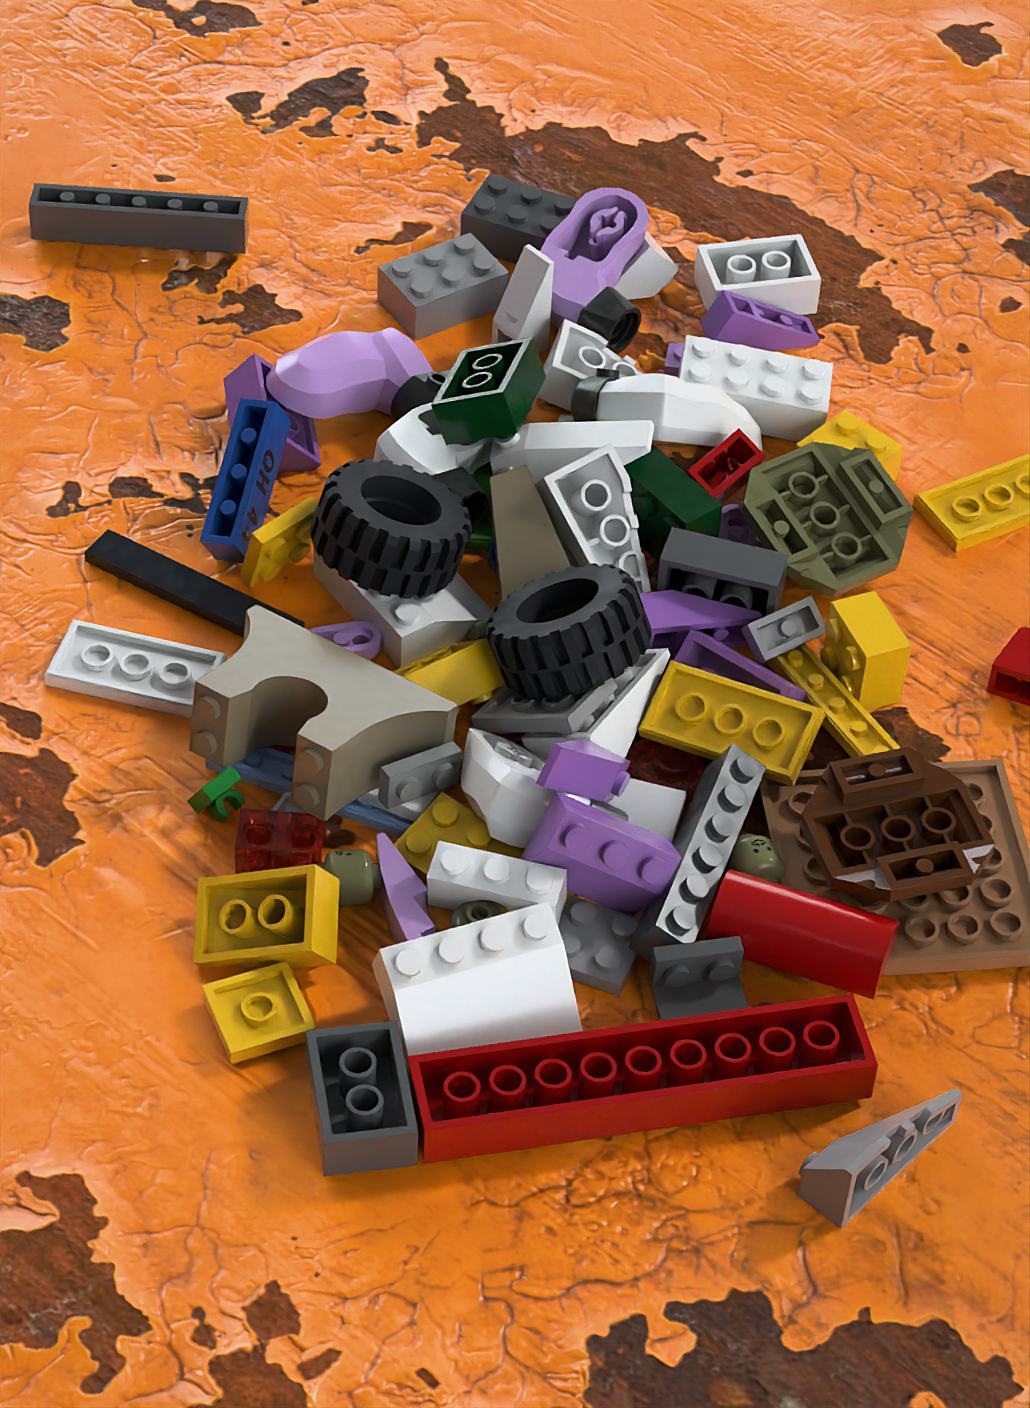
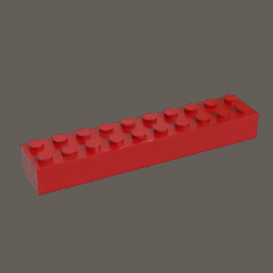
(640, 1077)

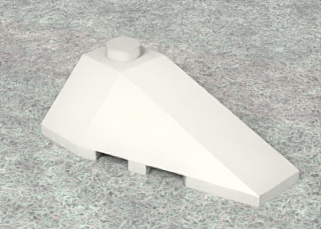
(646, 271)
(575, 357)
(557, 444)
(595, 513)
(620, 716)

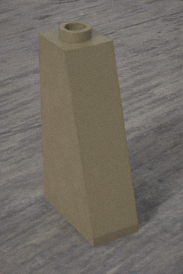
(522, 531)

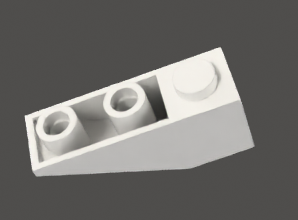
(526, 301)

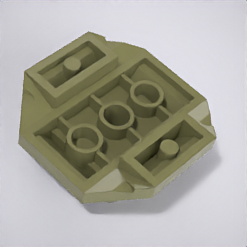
(830, 514)

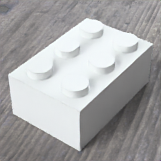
(763, 269)

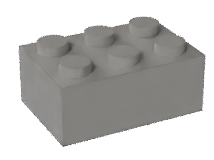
(442, 286)

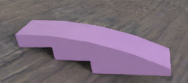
(401, 894)

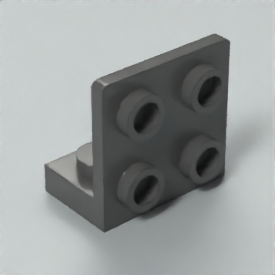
(697, 978)

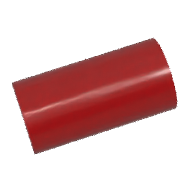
(804, 933)

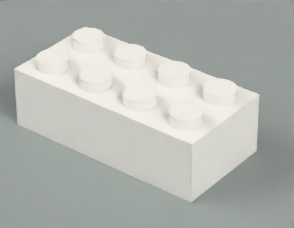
(779, 390)

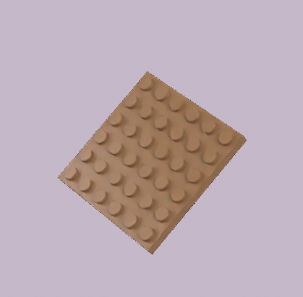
(942, 930)

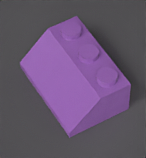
(249, 382)
(717, 658)
(603, 855)

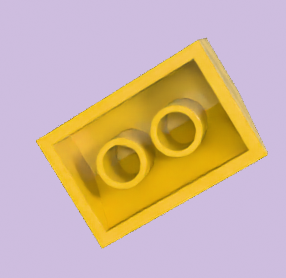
(457, 672)

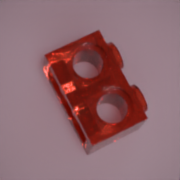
(278, 840)

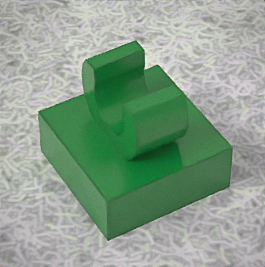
(216, 792)

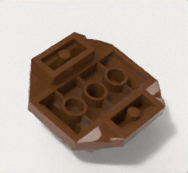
(894, 828)

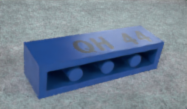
(245, 478)

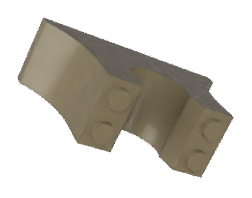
(321, 700)

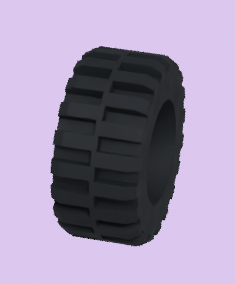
(390, 528)
(569, 631)

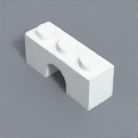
(471, 874)

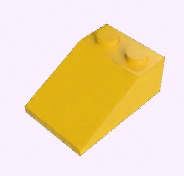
(268, 918)

